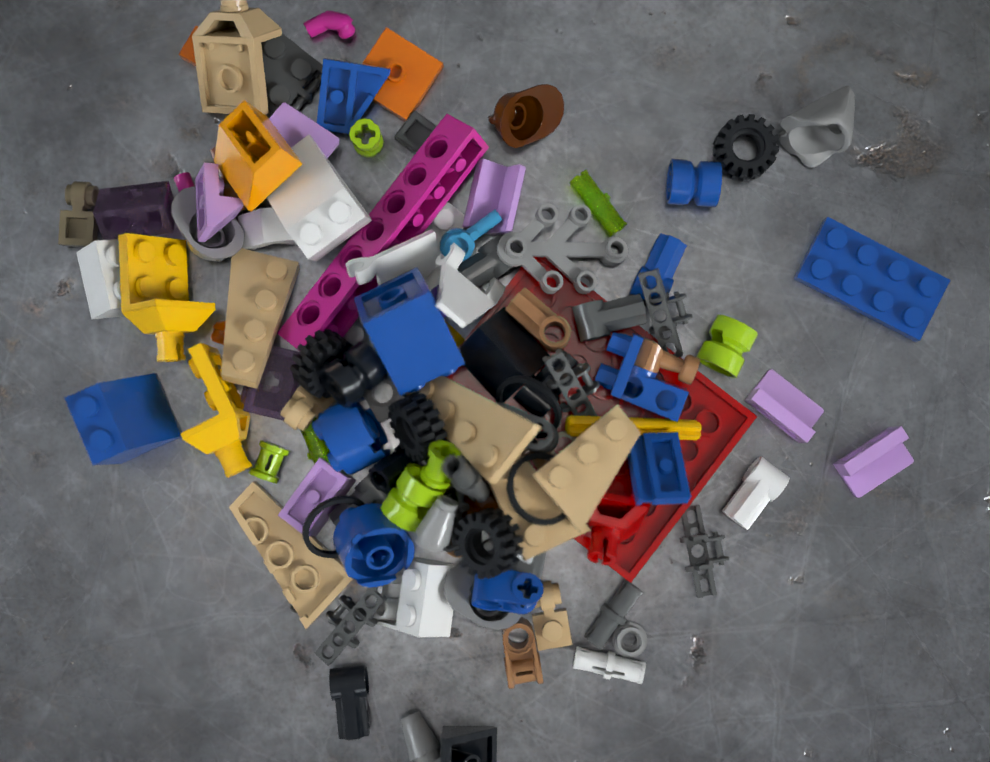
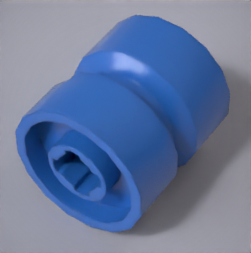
(696, 183)

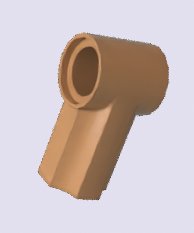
(536, 318)

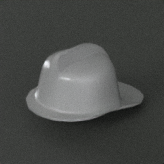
(218, 247)
(458, 593)

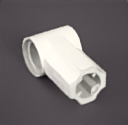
(760, 485)

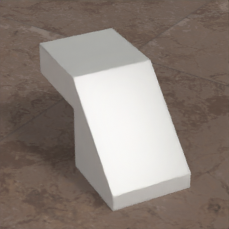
(263, 228)

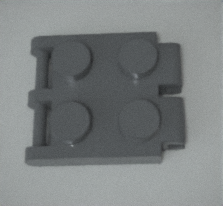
(288, 72)

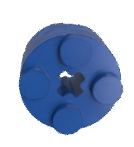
(351, 436)
(371, 545)

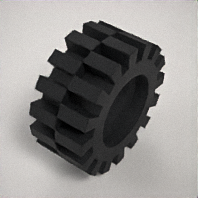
(756, 130)
(312, 358)
(416, 425)
(503, 538)

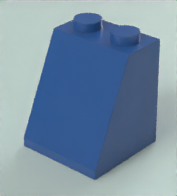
(408, 331)
(123, 418)

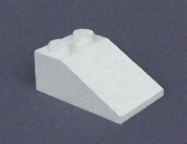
(317, 203)

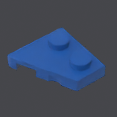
(347, 92)

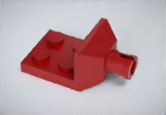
(614, 518)

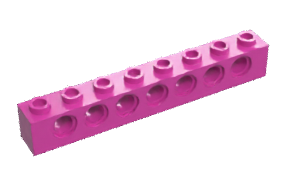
(397, 217)

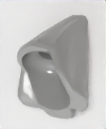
(820, 128)

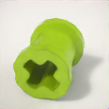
(357, 133)
(259, 468)
(432, 472)

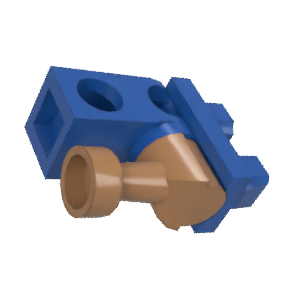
(637, 375)

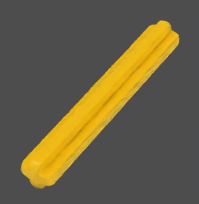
(686, 428)

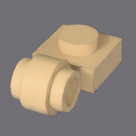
(303, 408)
(551, 625)

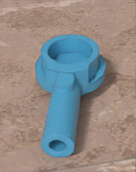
(466, 238)

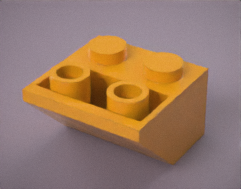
(253, 155)

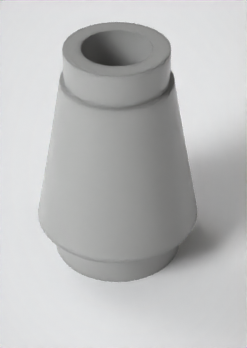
(437, 526)
(419, 739)

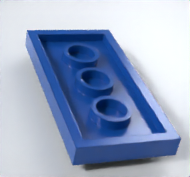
(872, 279)

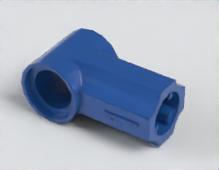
(664, 255)

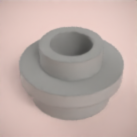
(629, 650)

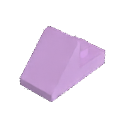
(212, 207)

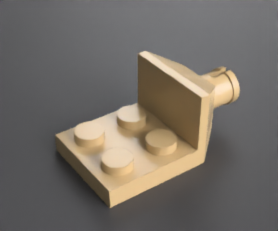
(232, 58)

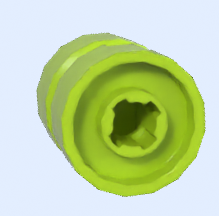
(727, 344)
(411, 500)

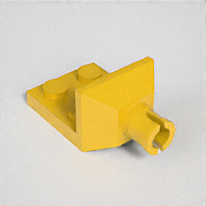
(157, 292)
(225, 431)

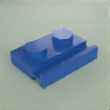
(658, 470)

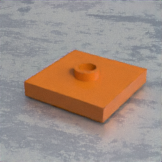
(410, 74)

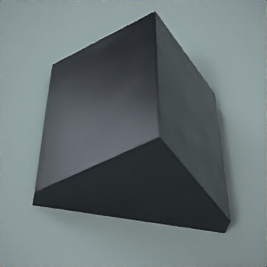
(500, 351)
(469, 744)

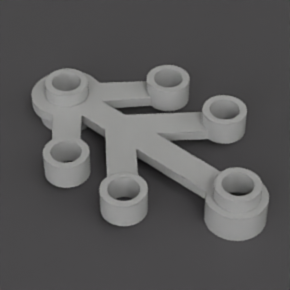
(558, 250)

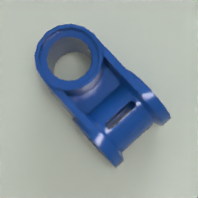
(504, 592)

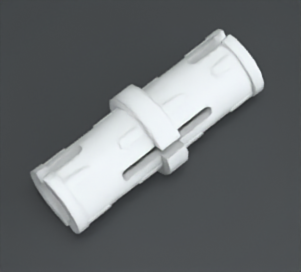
(609, 665)

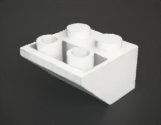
(101, 278)
(417, 600)

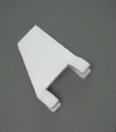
(416, 252)
(459, 296)

